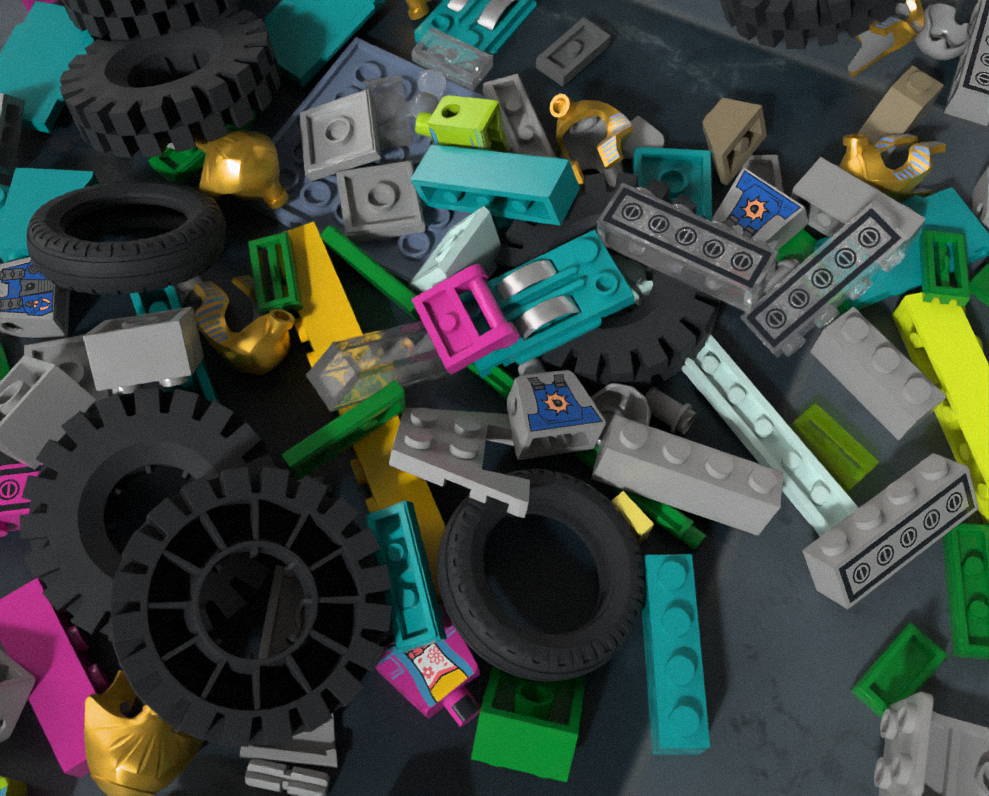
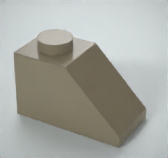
(903, 105)
(733, 134)

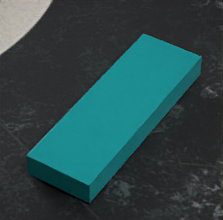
(413, 599)

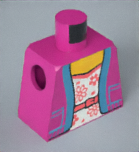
(435, 675)

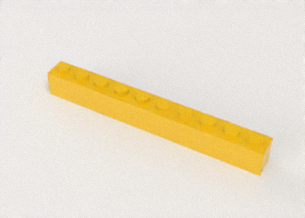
(330, 318)

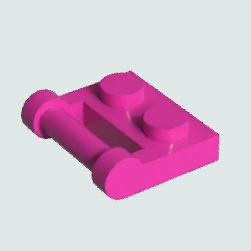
(451, 324)

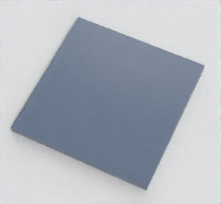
(320, 199)

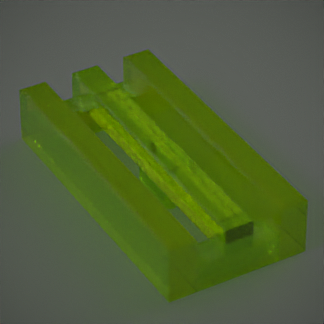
(828, 453)

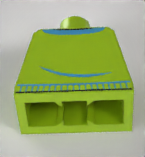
(465, 124)

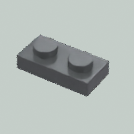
(573, 51)

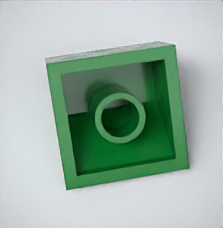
(529, 724)

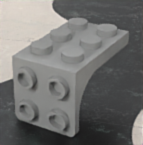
(931, 752)

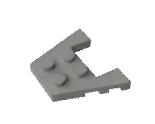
(451, 448)

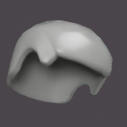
(941, 34)
(621, 401)

